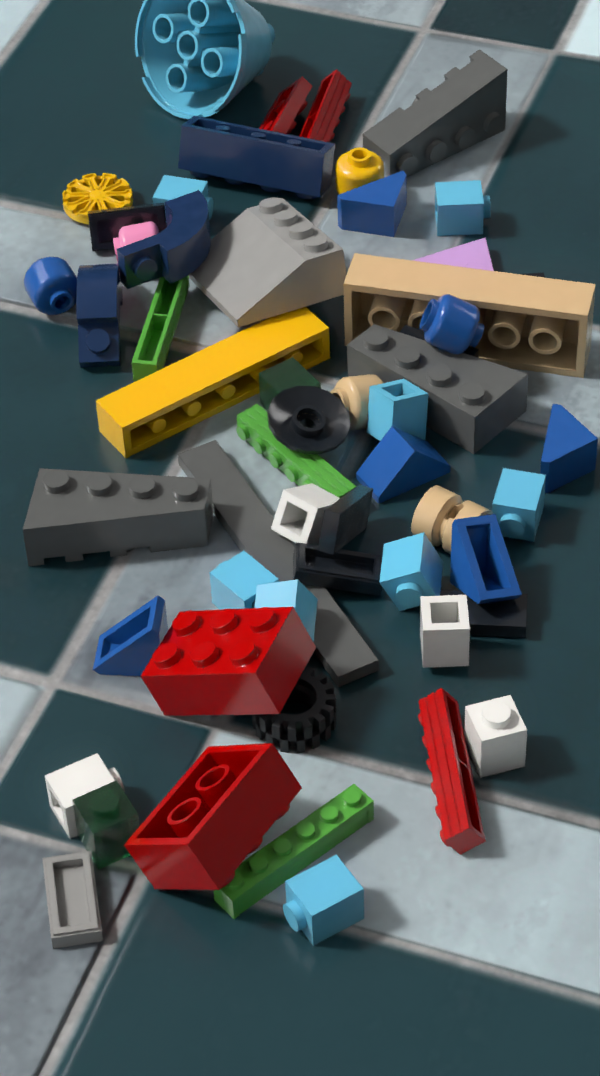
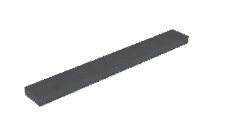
(249, 525)

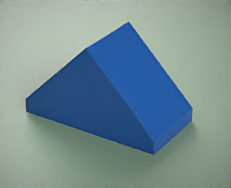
(374, 206)
(567, 449)
(400, 465)
(481, 561)
(131, 642)

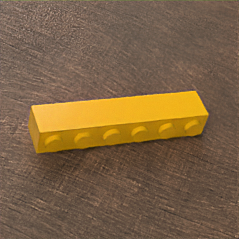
(208, 380)

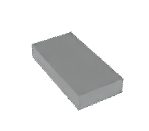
(72, 899)

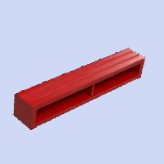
(327, 108)
(450, 772)

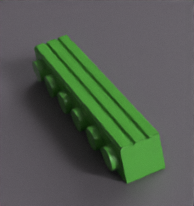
(159, 327)
(298, 467)
(295, 850)

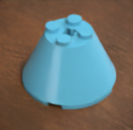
(200, 52)

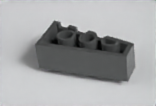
(444, 120)
(466, 394)
(114, 513)

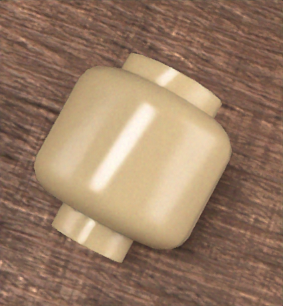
(354, 395)

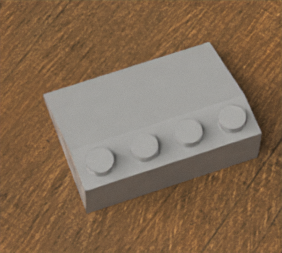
(270, 264)

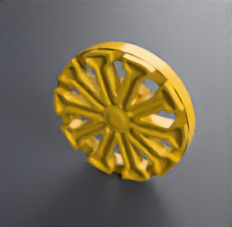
(86, 196)

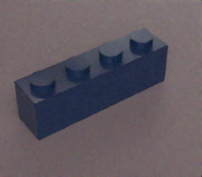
(256, 157)

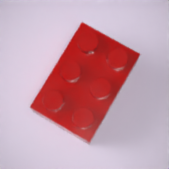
(229, 662)
(214, 817)

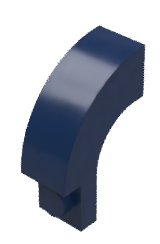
(174, 250)
(98, 315)

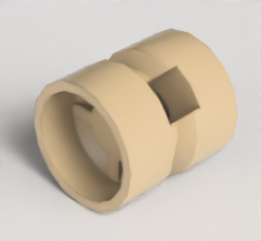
(438, 511)

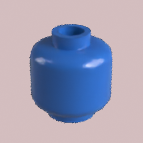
(51, 283)
(451, 324)

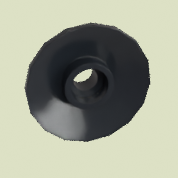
(308, 419)

